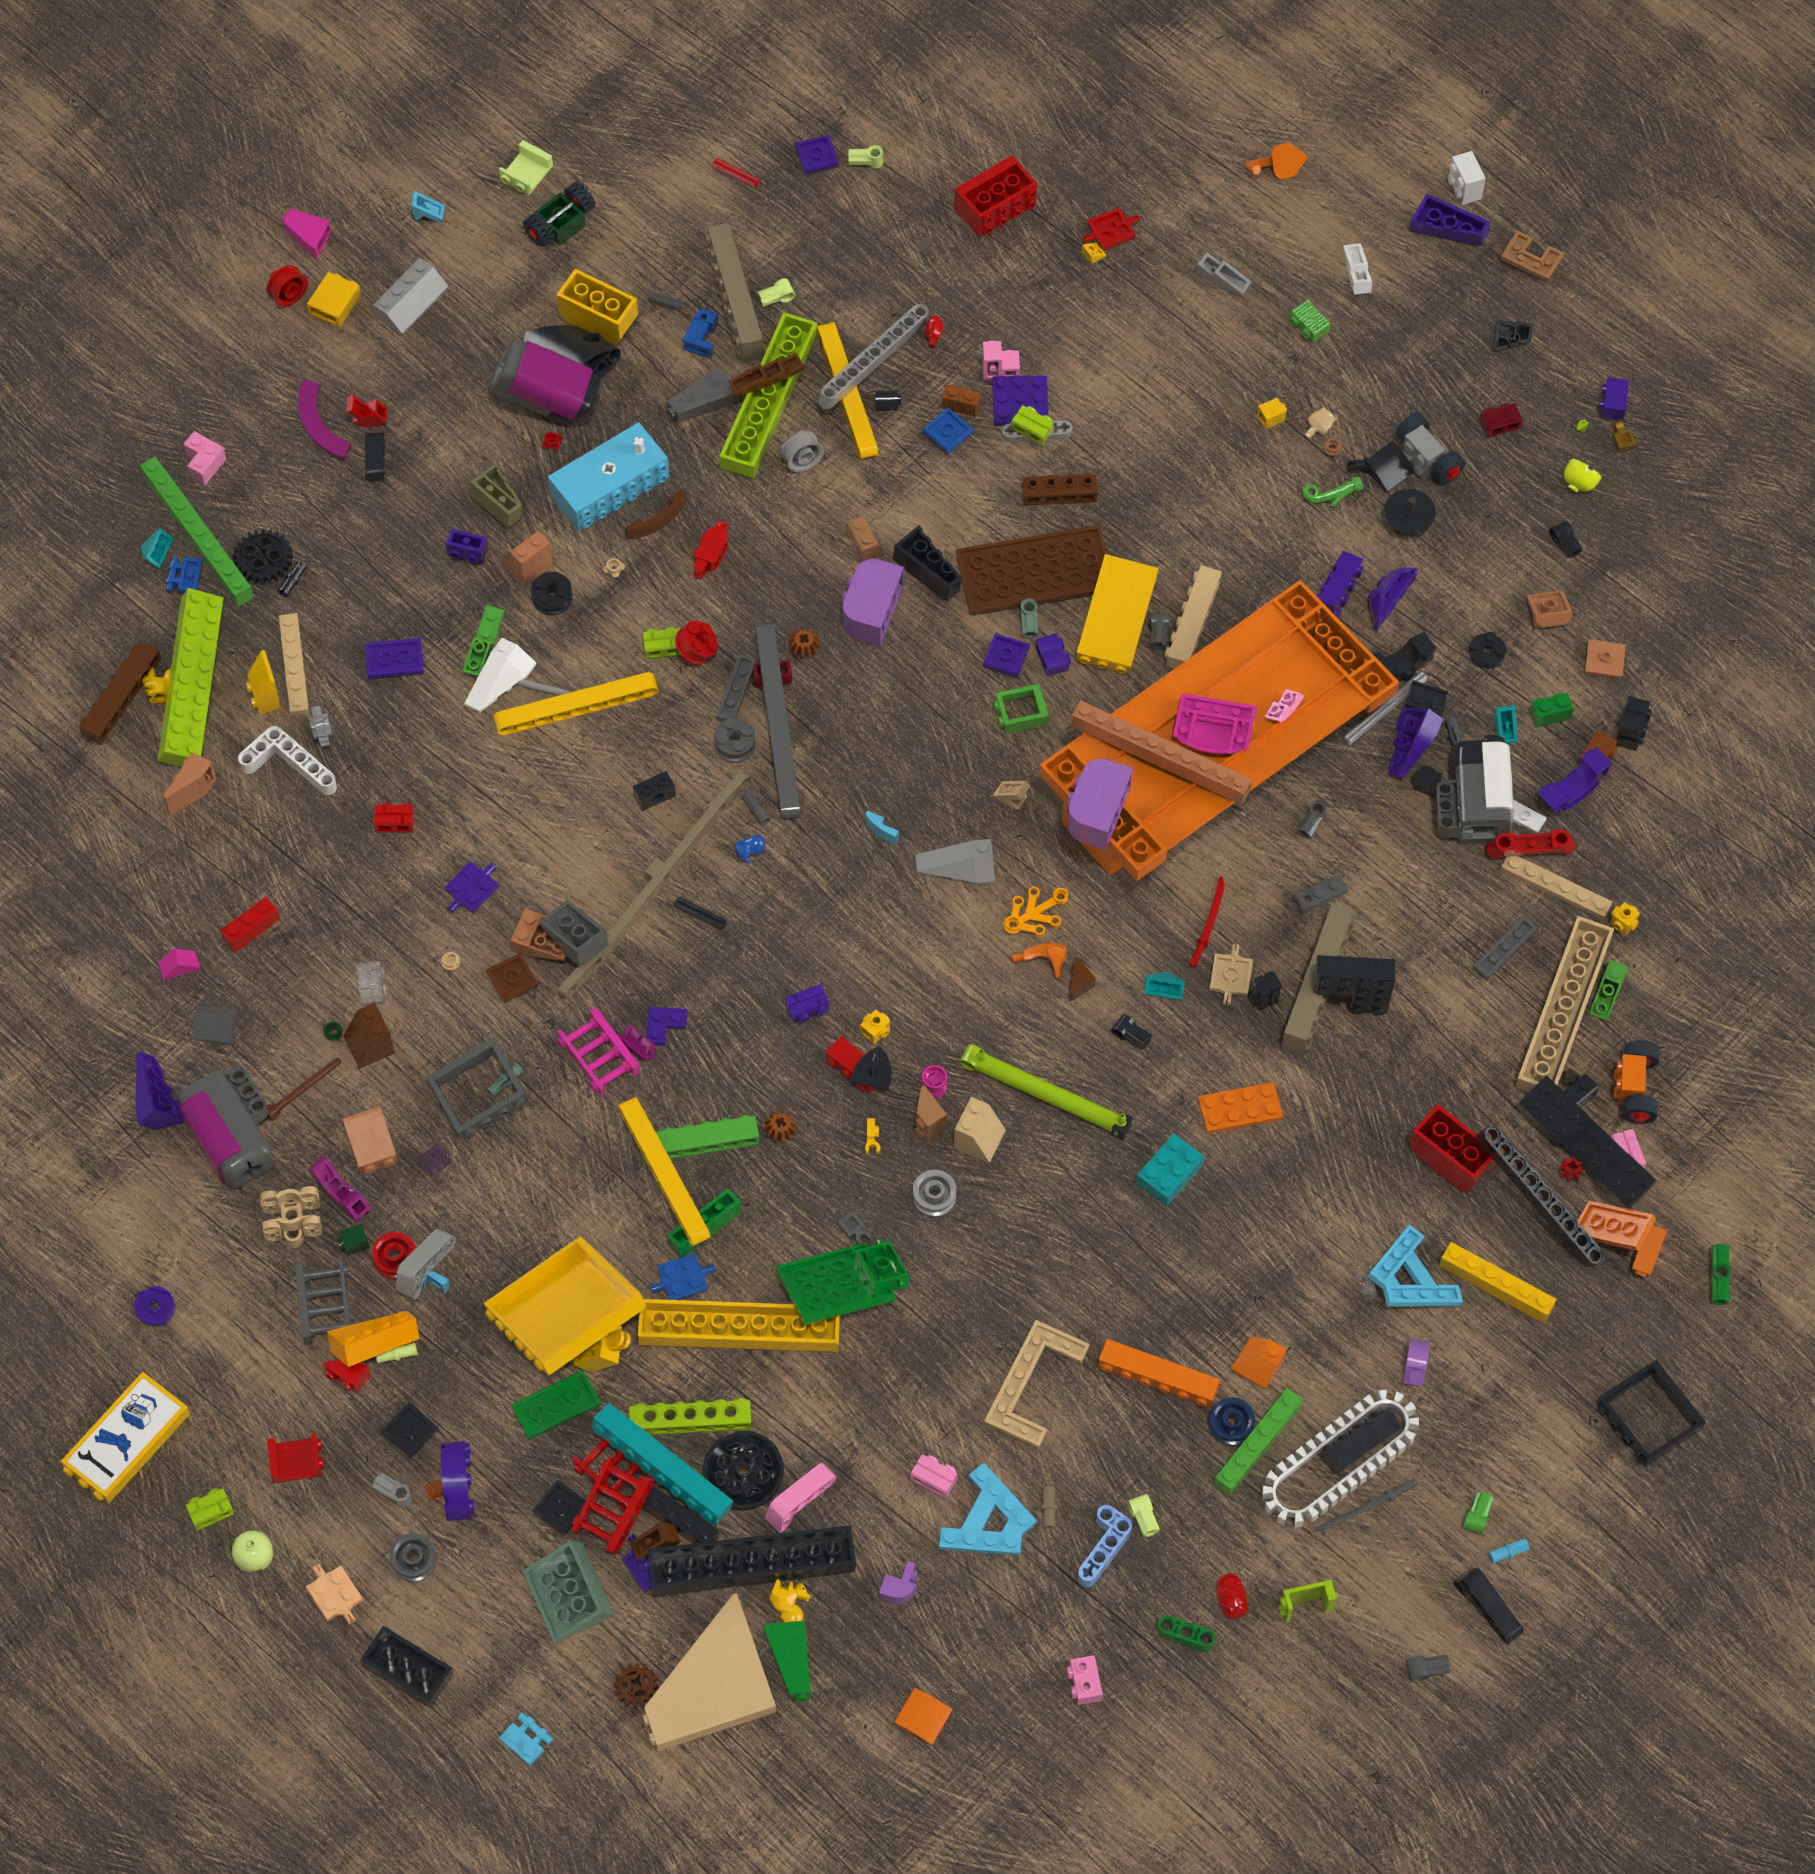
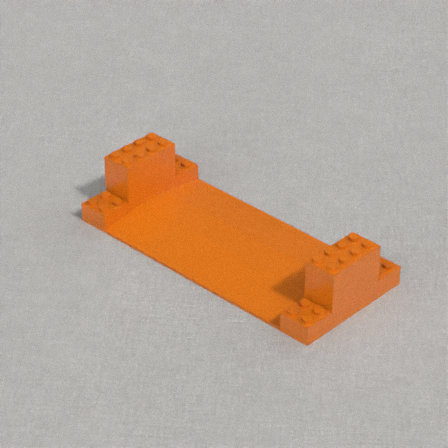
(1279, 647)

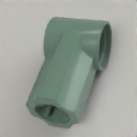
(1029, 619)

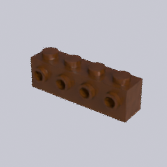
(1060, 489)

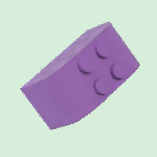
(871, 600)
(1098, 801)

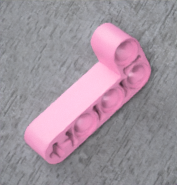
(798, 1496)

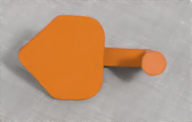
(1285, 161)

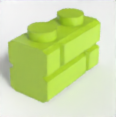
(1032, 424)
(660, 643)
(209, 1508)

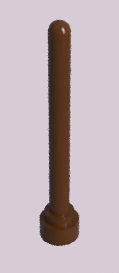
(274, 1109)

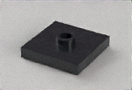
(410, 1430)
(559, 1507)

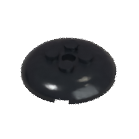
(749, 1452)

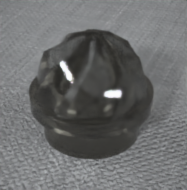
(1569, 1077)

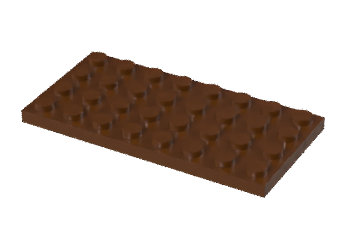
(1033, 568)

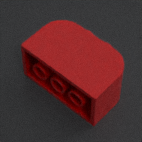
(1451, 1149)

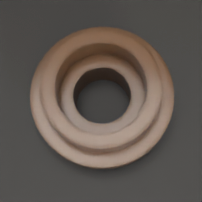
(1332, 443)

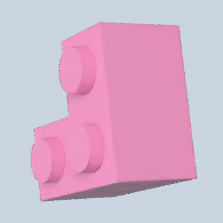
(999, 362)
(205, 457)

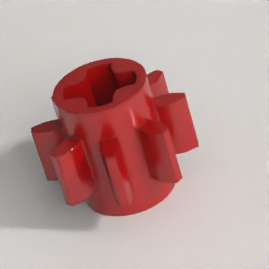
(1571, 1164)

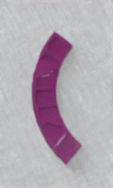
(313, 424)

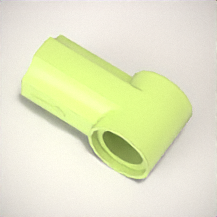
(872, 156)
(780, 291)
(1141, 1510)

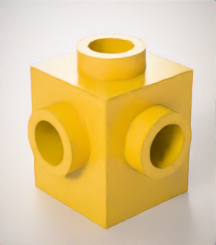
(1624, 918)
(875, 1026)

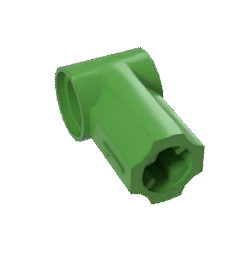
(1477, 1517)

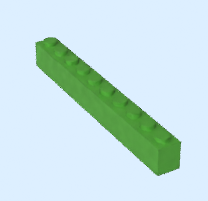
(196, 531)

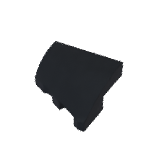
(1511, 334)

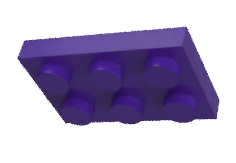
(394, 658)

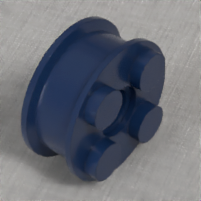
(1231, 1433)

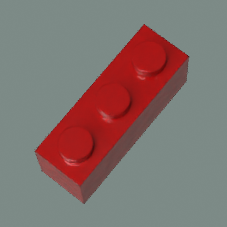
(250, 924)
(844, 1058)

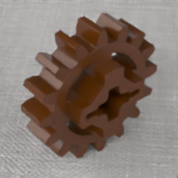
(639, 1677)

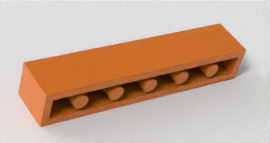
(1158, 1373)

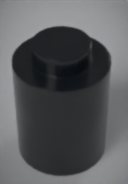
(887, 399)

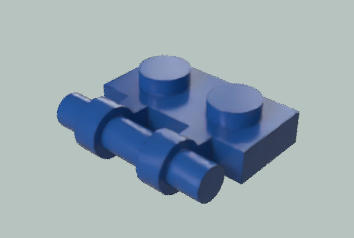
(190, 574)

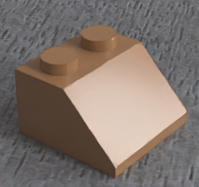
(930, 1117)

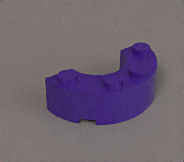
(1579, 782)
(455, 1480)

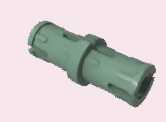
(503, 1081)

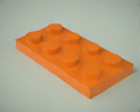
(1240, 1108)
(1616, 1225)

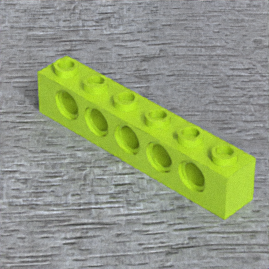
(699, 1423)

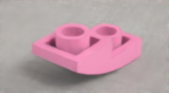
(1285, 707)

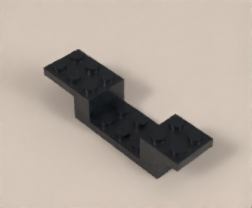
(1588, 1142)

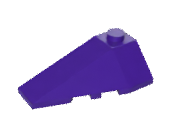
(1415, 732)
(154, 1101)

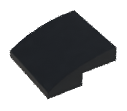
(1389, 466)

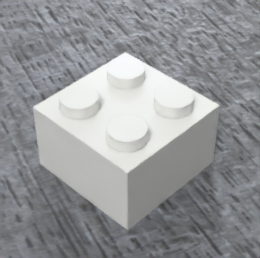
(1466, 178)

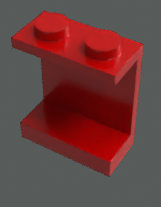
(295, 1459)

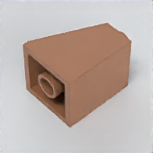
(529, 558)
(370, 1141)

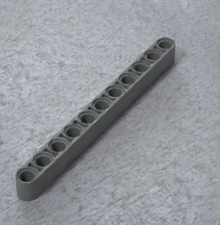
(777, 721)

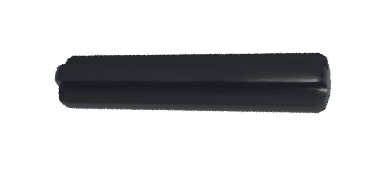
(700, 913)

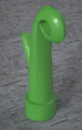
(1338, 493)

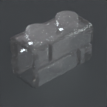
(371, 983)

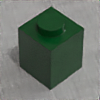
(353, 1240)

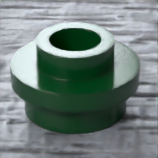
(332, 1026)

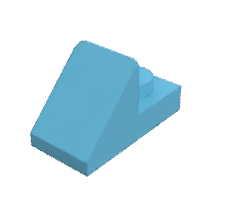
(426, 207)

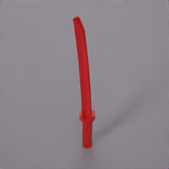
(1203, 941)

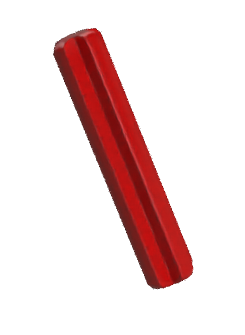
(736, 173)

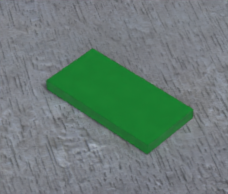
(556, 1405)

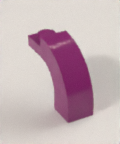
(339, 1192)

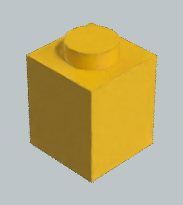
(1271, 413)

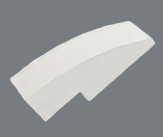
(1357, 269)

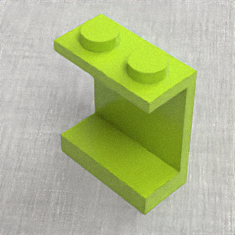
(1307, 1593)

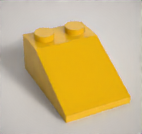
(262, 685)

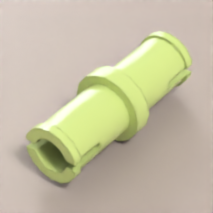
(397, 1353)

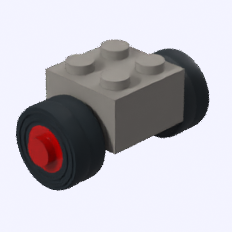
(1425, 451)

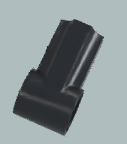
(1564, 536)
(1127, 1029)

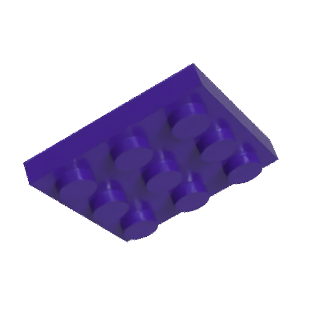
(1015, 391)

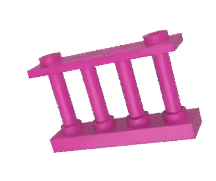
(607, 1035)

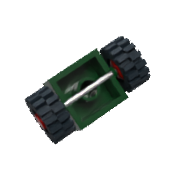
(560, 216)

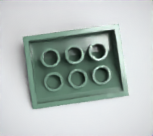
(568, 1591)

